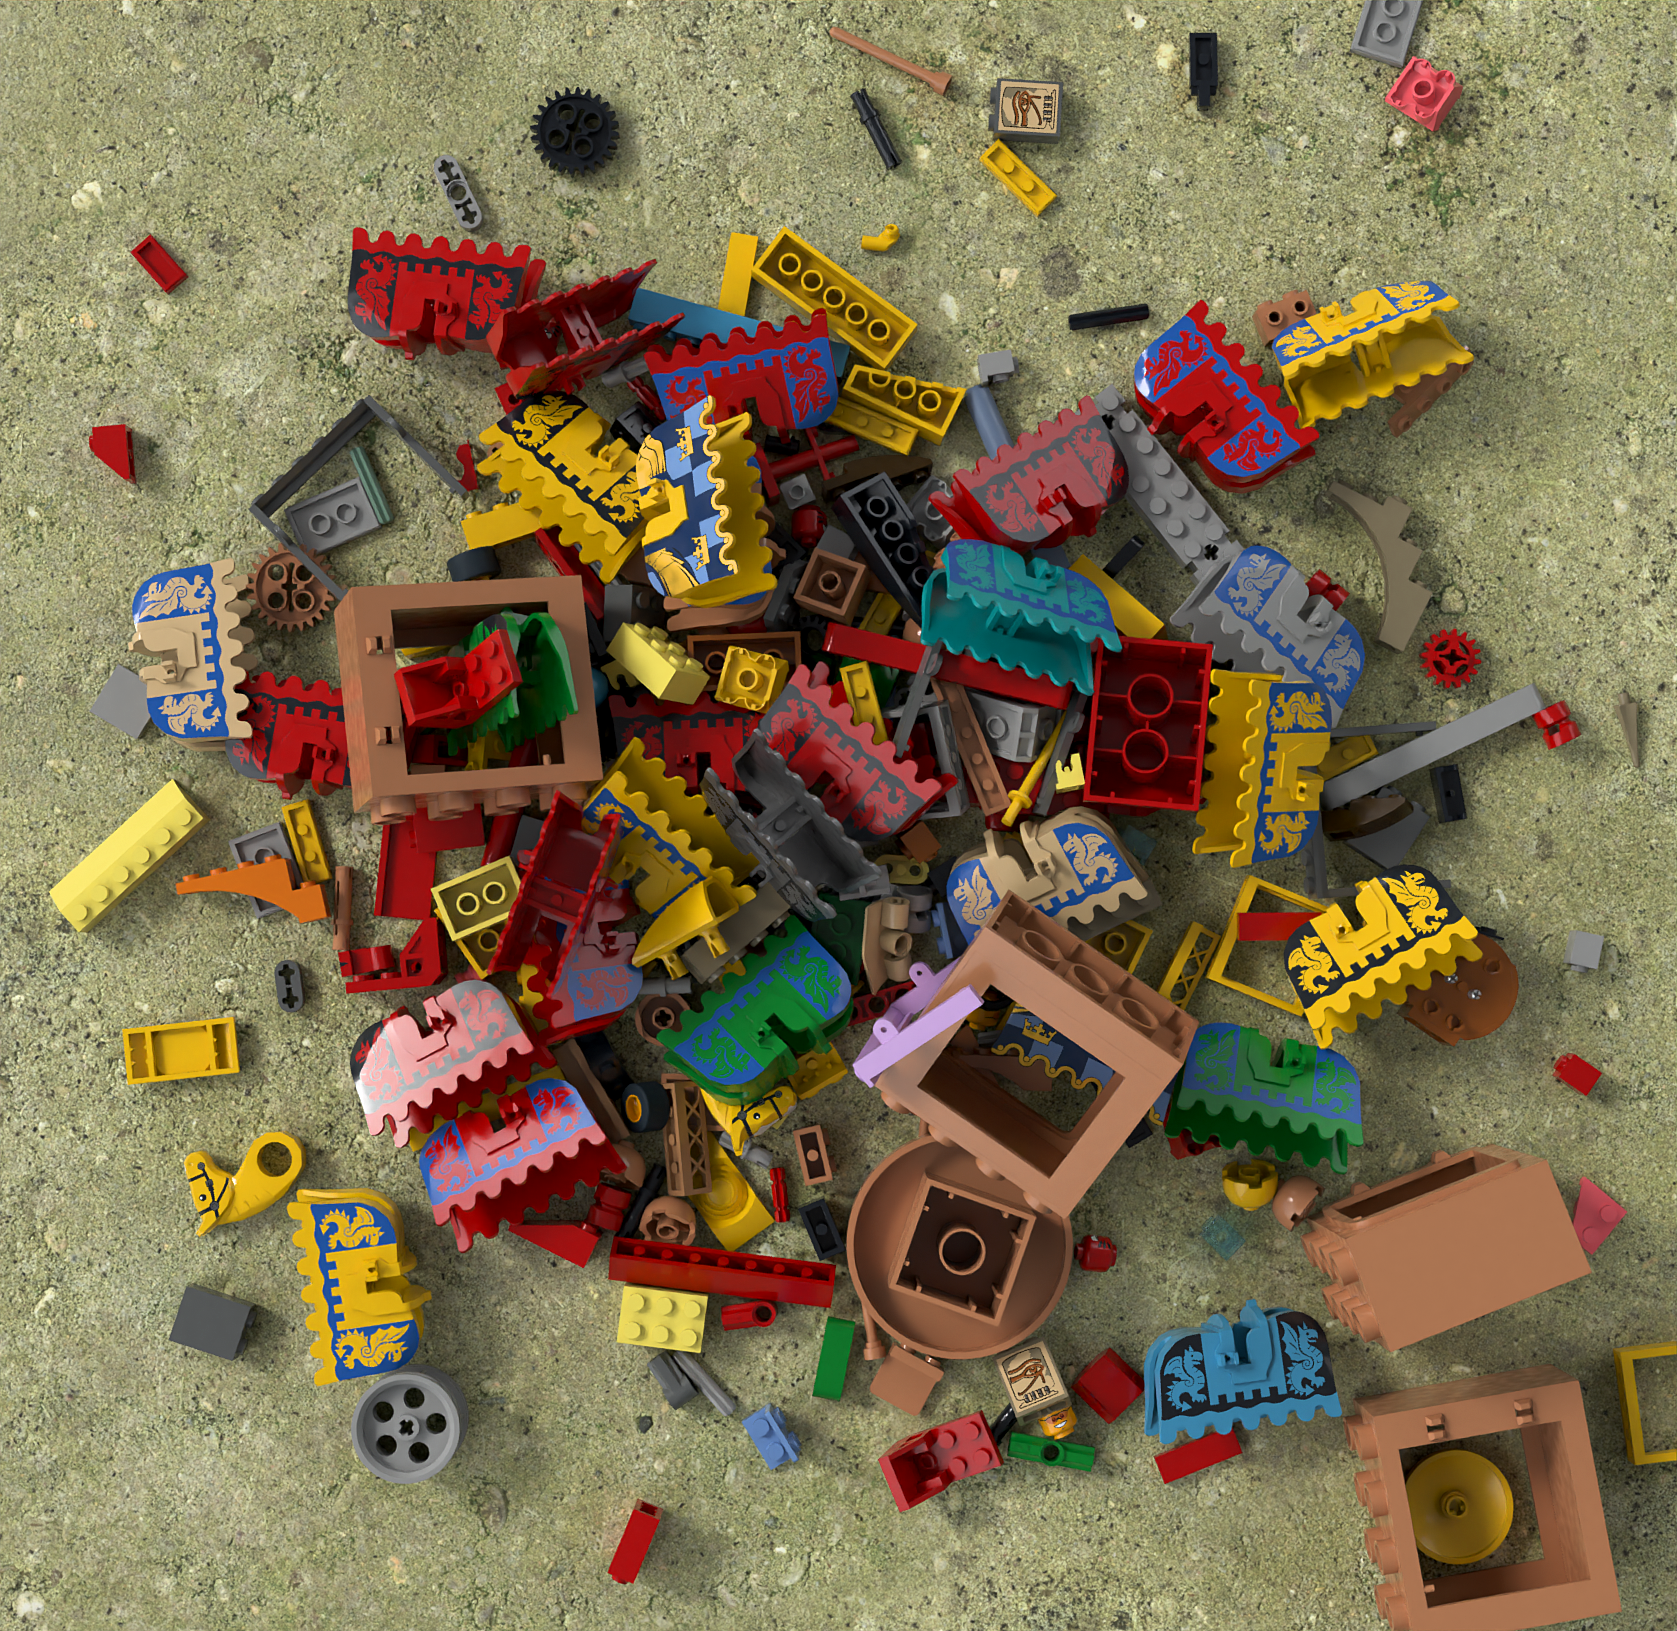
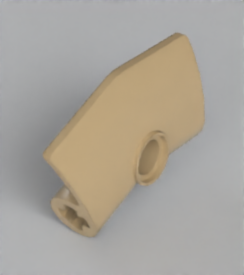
(885, 942)

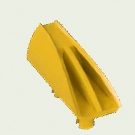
(690, 915)

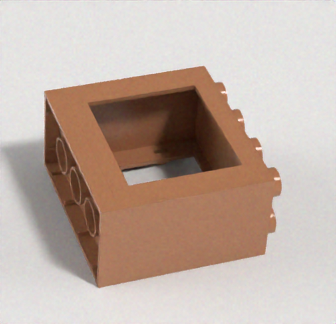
(437, 617)
(1577, 1566)

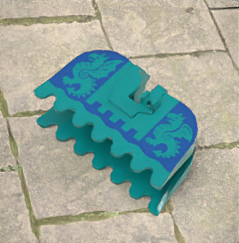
(1016, 613)

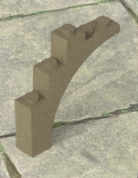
(1383, 524)

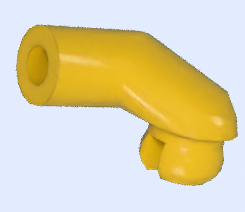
(883, 241)

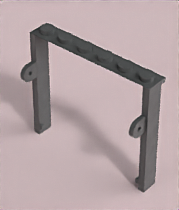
(322, 451)
(1072, 724)
(1313, 853)

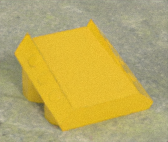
(751, 679)

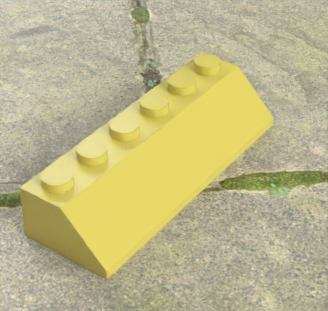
(128, 857)

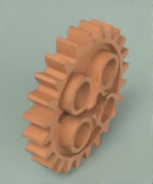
(266, 587)

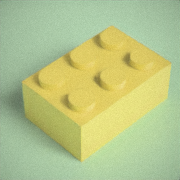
(658, 663)
(478, 898)
(662, 1317)

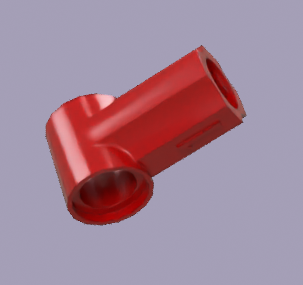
(745, 1315)

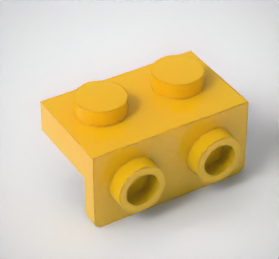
(816, 1072)

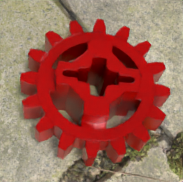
(1452, 646)

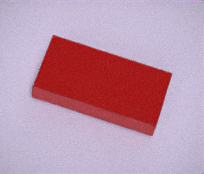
(159, 264)

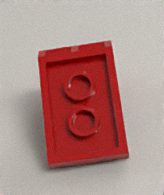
(459, 689)
(425, 947)
(937, 1457)

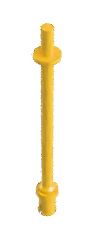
(1020, 798)

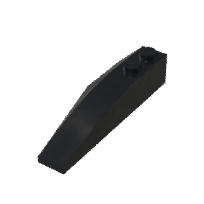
(887, 540)

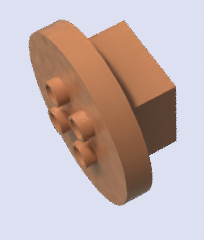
(953, 1254)

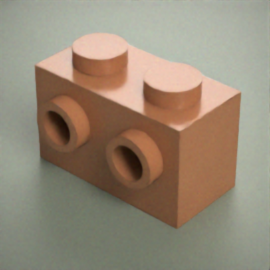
(1275, 317)
(812, 1154)

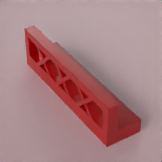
(567, 563)

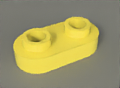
(901, 867)

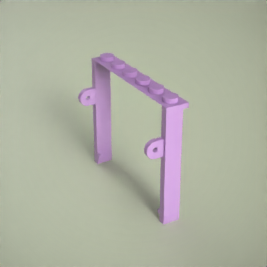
(895, 1032)

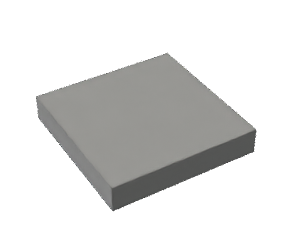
(124, 702)

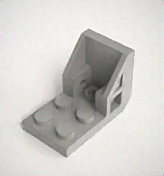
(1013, 726)

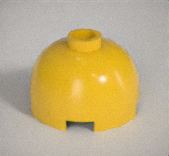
(1250, 1184)

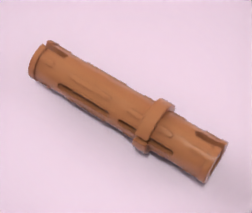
(342, 908)

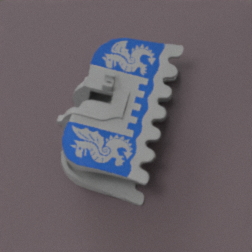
(1264, 622)

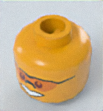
(979, 1018)
(1059, 1423)

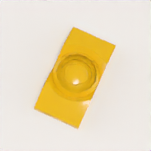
(181, 1050)
(732, 1206)

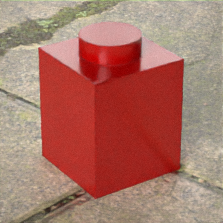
(1576, 1073)

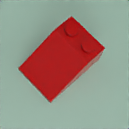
(566, 1238)

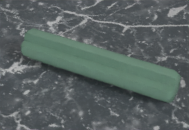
(371, 485)

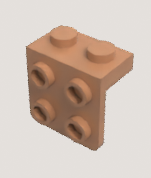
(906, 1378)

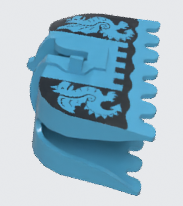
(1271, 1368)

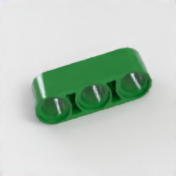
(833, 1358)

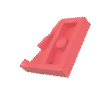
(1594, 1215)

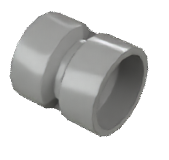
(920, 900)

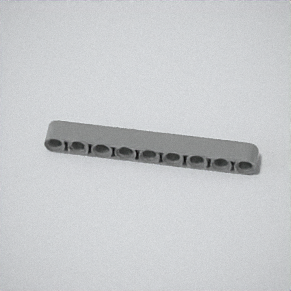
(1431, 747)

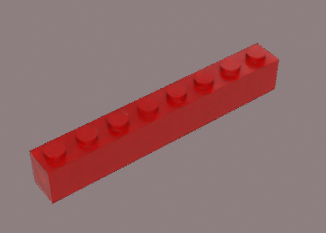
(721, 1272)

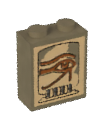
(1031, 1380)

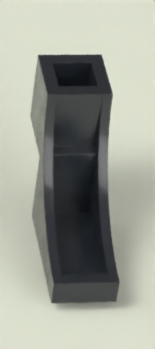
(604, 1063)

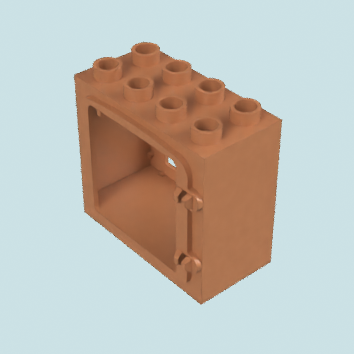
(1085, 1001)
(1443, 1244)

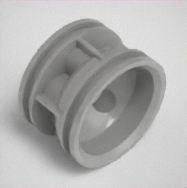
(441, 1396)

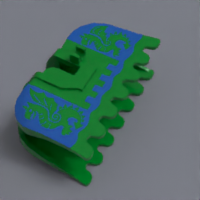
(787, 994)
(1296, 1105)

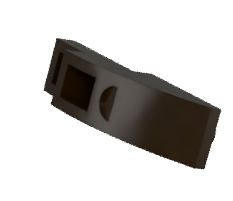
(900, 469)
(1364, 817)

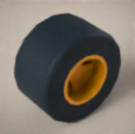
(474, 564)
(645, 1107)

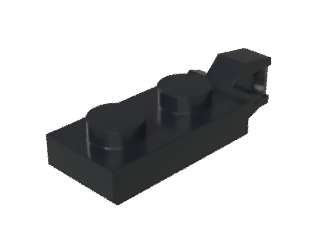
(1203, 67)

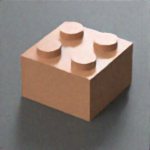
(832, 586)

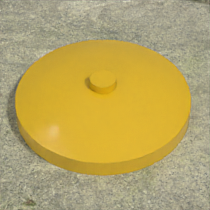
(1458, 1505)

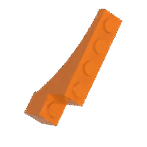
(268, 881)

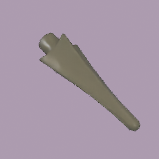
(1627, 716)

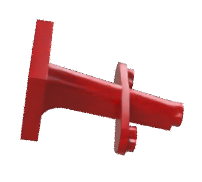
(802, 461)

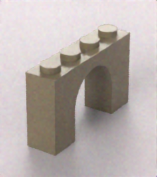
(1106, 920)

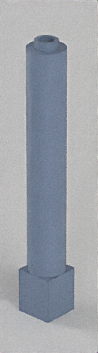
(993, 435)

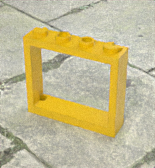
(1230, 934)
(1629, 1401)

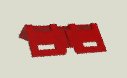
(469, 478)

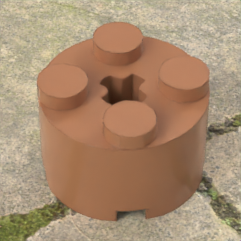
(651, 1007)

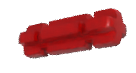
(648, 397)
(779, 1194)

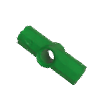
(1069, 1454)

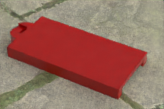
(404, 876)

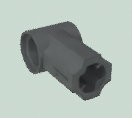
(676, 1386)

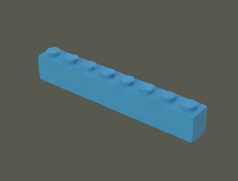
(700, 320)

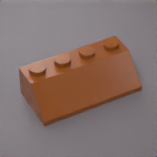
(712, 651)

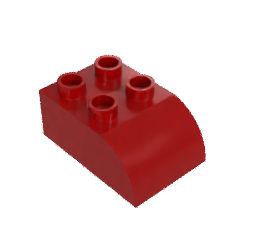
(1148, 724)

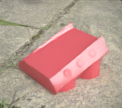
(1424, 93)

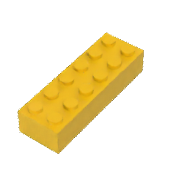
(854, 312)

